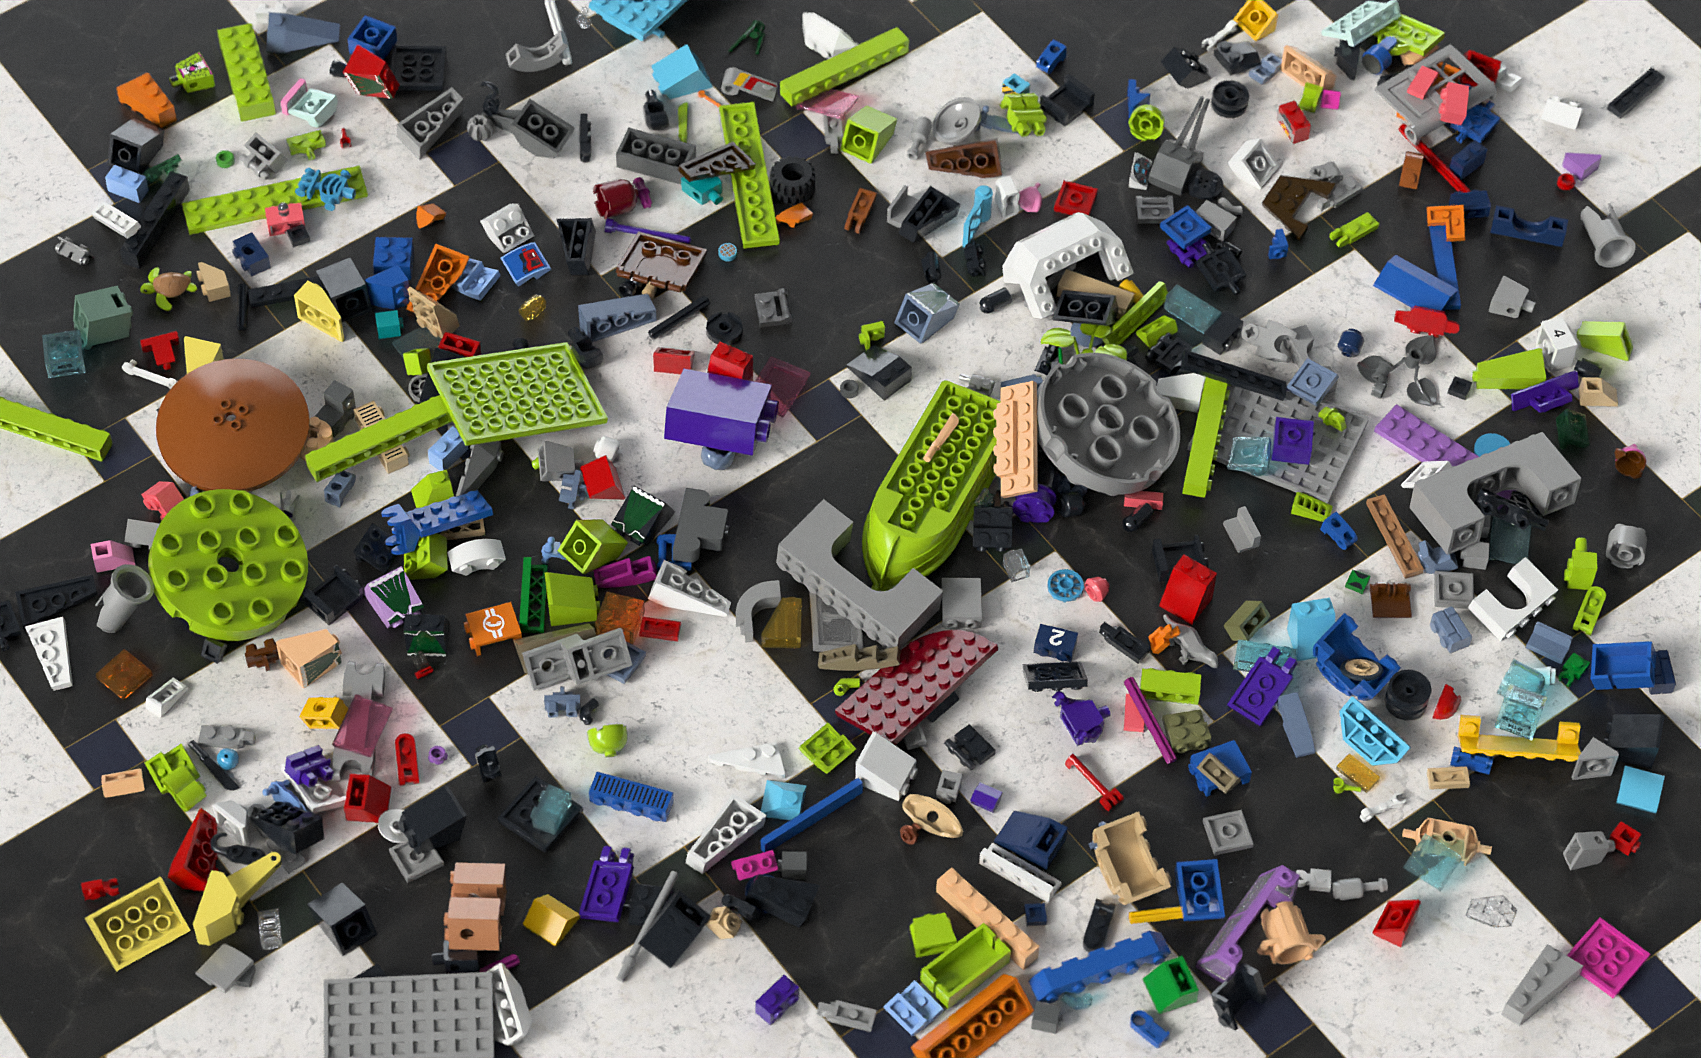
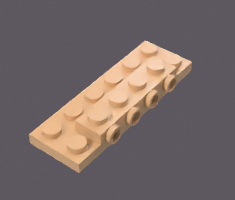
(1016, 439)

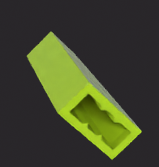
(1511, 371)

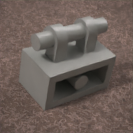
(264, 152)

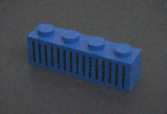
(631, 797)

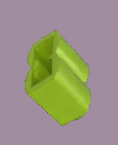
(184, 787)

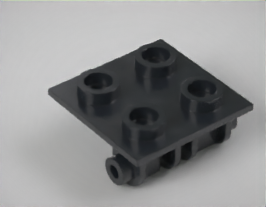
(374, 549)

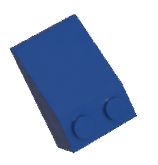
(1199, 890)

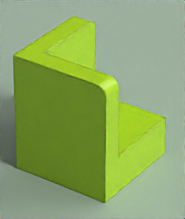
(1311, 97)
(416, 361)

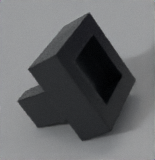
(213, 650)

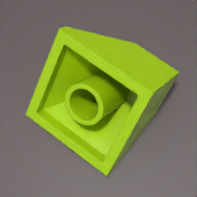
(432, 488)

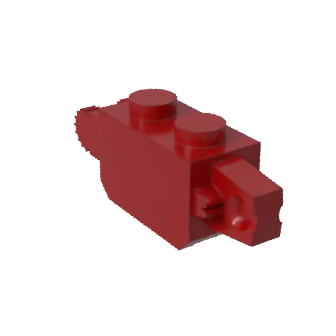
(1426, 320)

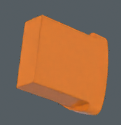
(427, 214)

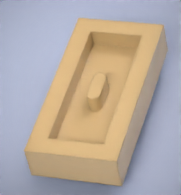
(1448, 778)

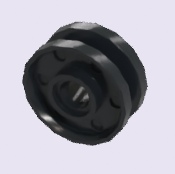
(1229, 99)

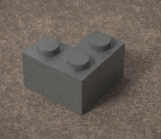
(337, 407)

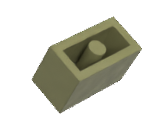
(1247, 620)

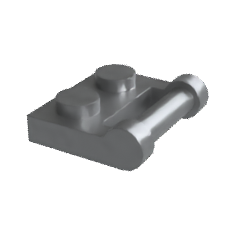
(1154, 209)
(767, 311)

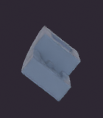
(1269, 67)

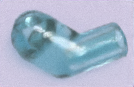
(1077, 1003)

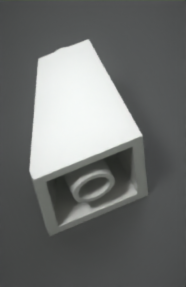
(885, 767)

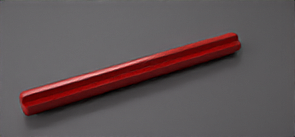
(1437, 163)

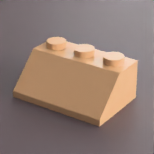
(1305, 69)

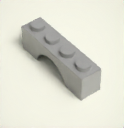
(1301, 347)

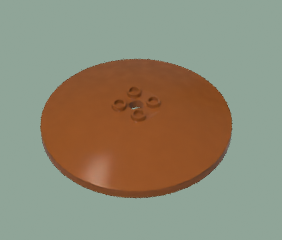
(239, 453)

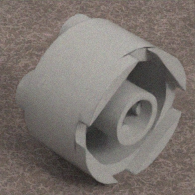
(1626, 546)

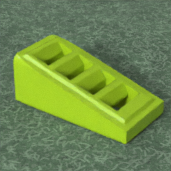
(1301, 498)

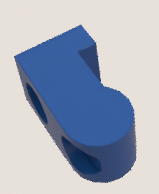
(1051, 57)
(1339, 531)

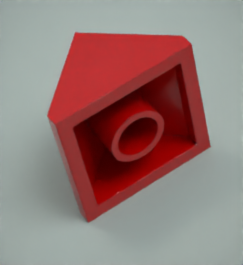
(672, 360)
(602, 479)
(1397, 921)

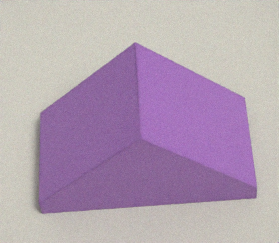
(1581, 164)

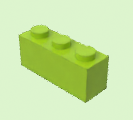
(1170, 686)

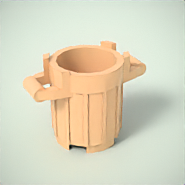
(1287, 935)

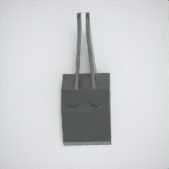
(1178, 161)

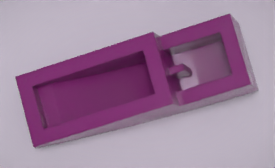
(626, 573)

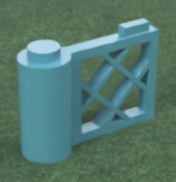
(980, 212)

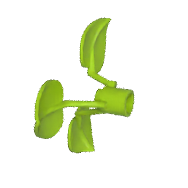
(1062, 338)

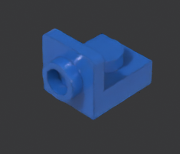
(1280, 245)

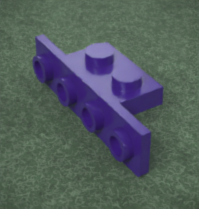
(1546, 394)

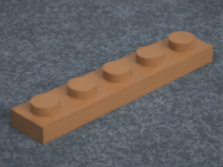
(1394, 536)

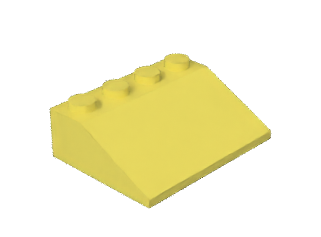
(137, 924)

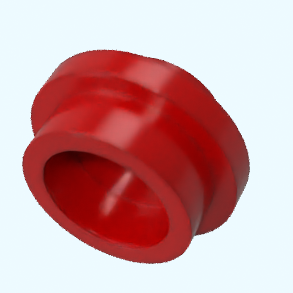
(1566, 181)

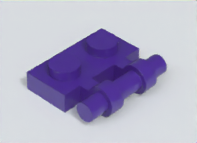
(1194, 251)

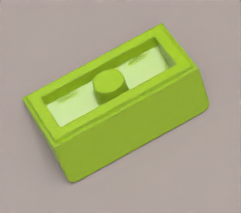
(1152, 332)

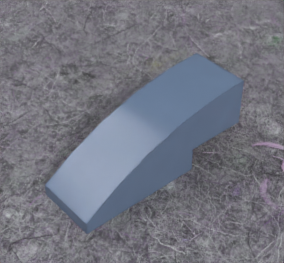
(1296, 724)

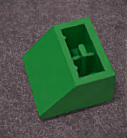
(1171, 985)

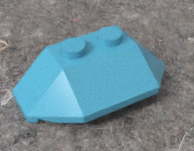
(1371, 735)

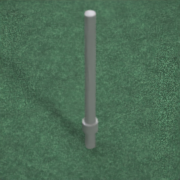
(629, 961)

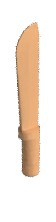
(950, 425)

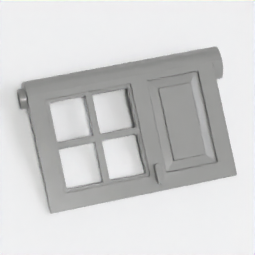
(1424, 113)

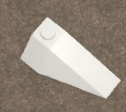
(679, 591)

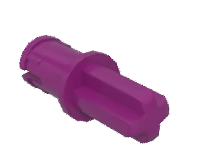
(643, 192)

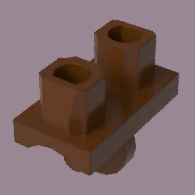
(262, 657)

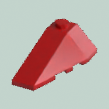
(195, 857)

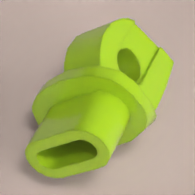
(1332, 418)

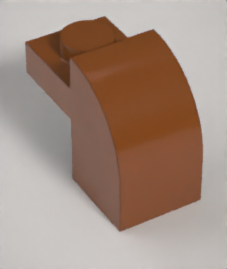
(1411, 170)

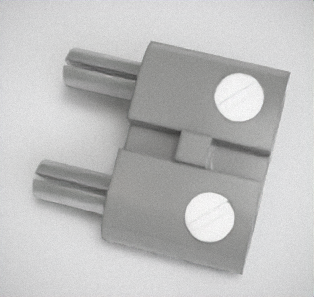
(978, 383)

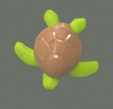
(167, 285)

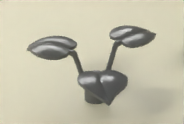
(1418, 351)

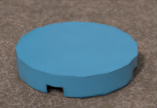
(1489, 443)

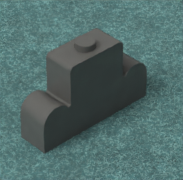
(699, 526)

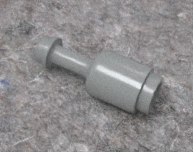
(919, 135)
(1354, 888)

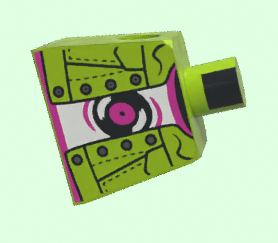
(193, 74)

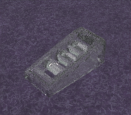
(270, 942)

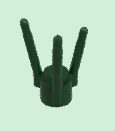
(755, 30)

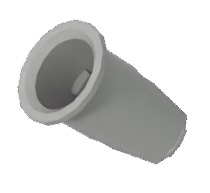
(1608, 238)
(127, 590)

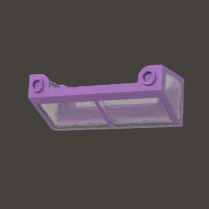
(1223, 953)

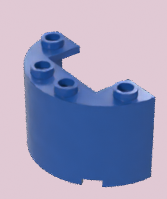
(1339, 645)

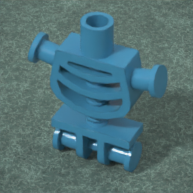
(331, 183)

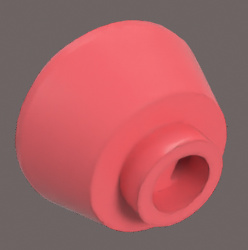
(1097, 588)

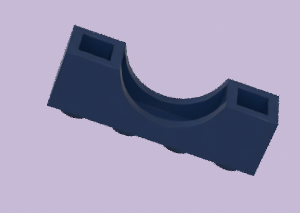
(1508, 223)

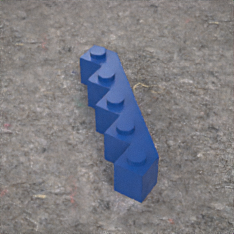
(1099, 966)

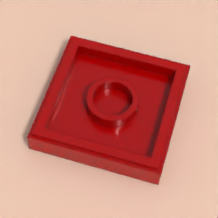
(1075, 198)

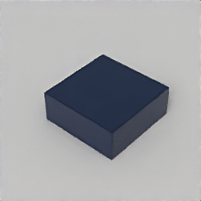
(1035, 914)

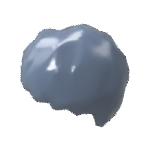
(717, 458)

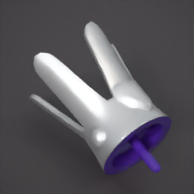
(285, 504)

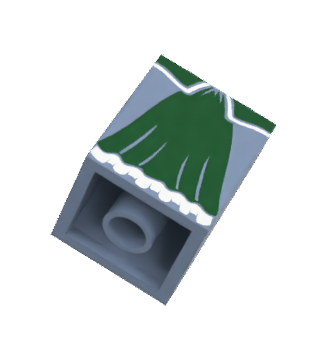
(926, 312)

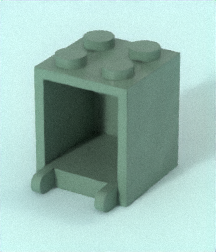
(102, 316)

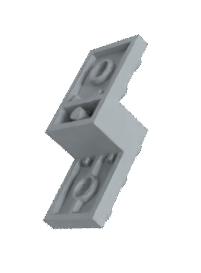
(577, 659)

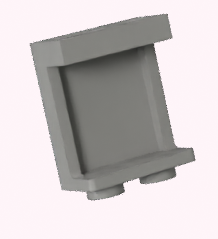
(961, 603)

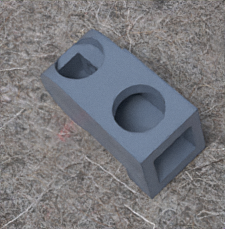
(339, 488)

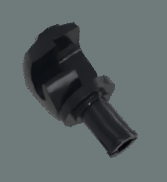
(654, 112)
(586, 354)

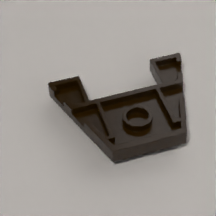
(1288, 197)

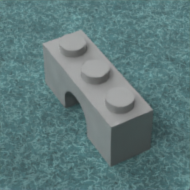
(1477, 554)

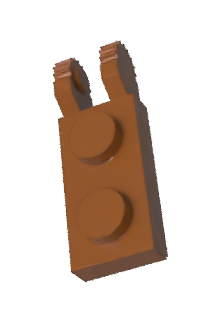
(860, 209)

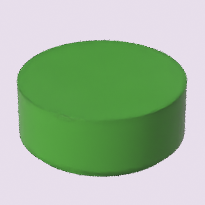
(225, 159)

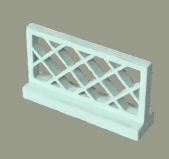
(1363, 21)

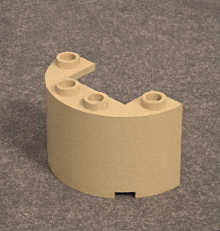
(1127, 859)

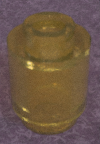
(532, 307)

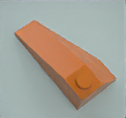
(440, 272)

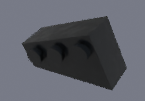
(578, 243)

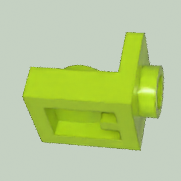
(871, 332)

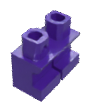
(308, 766)

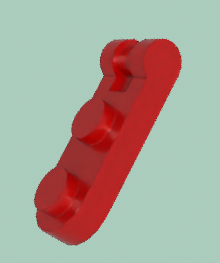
(406, 759)

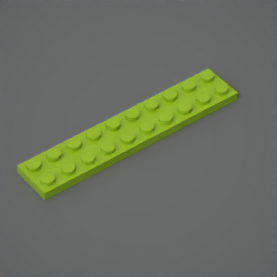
(751, 186)
(250, 203)

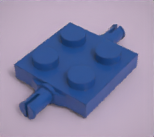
(1477, 123)

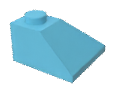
(783, 800)

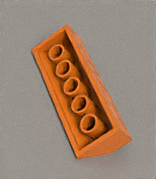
(977, 1022)

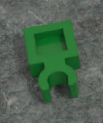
(1574, 667)

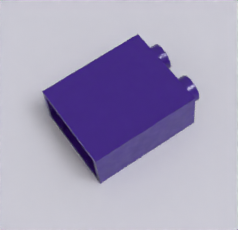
(720, 412)

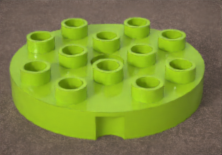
(201, 590)

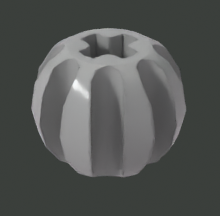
(480, 127)

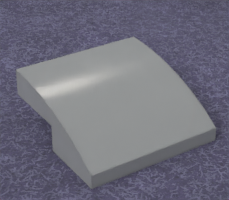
(225, 967)

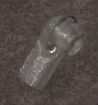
(581, 18)

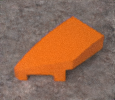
(794, 214)

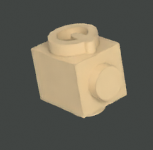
(724, 922)

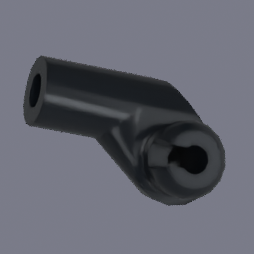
(585, 711)

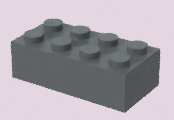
(653, 155)

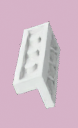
(1018, 875)

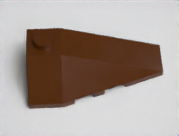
(972, 159)

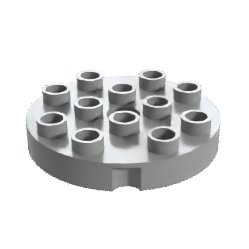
(1139, 432)

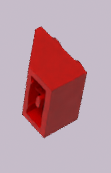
(366, 798)

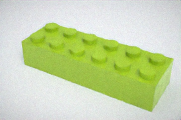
(246, 72)

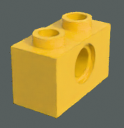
(324, 713)

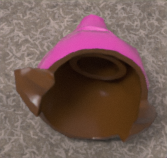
(1630, 461)

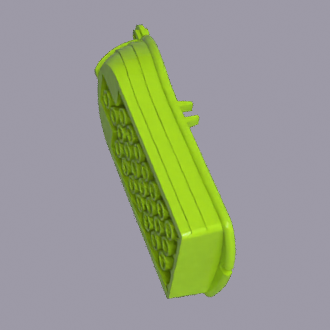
(929, 504)

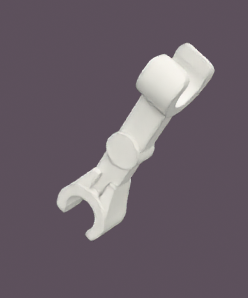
(1230, 27)
(1368, 813)

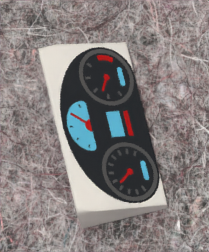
(1140, 172)

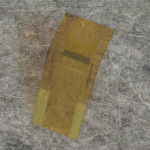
(784, 625)

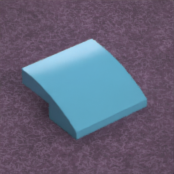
(1640, 789)

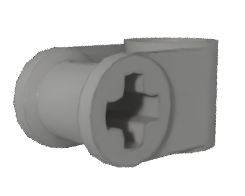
(1327, 172)

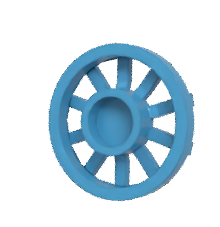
(1065, 585)

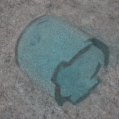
(1524, 677)

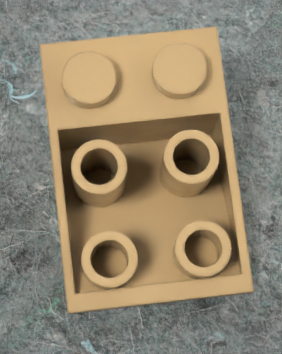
(432, 314)

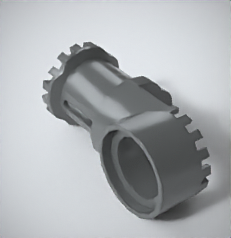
(1380, 377)

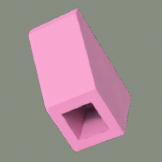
(110, 555)

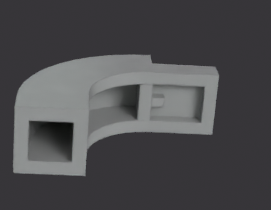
(538, 58)
(752, 601)

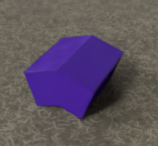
(986, 797)

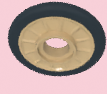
(1361, 669)

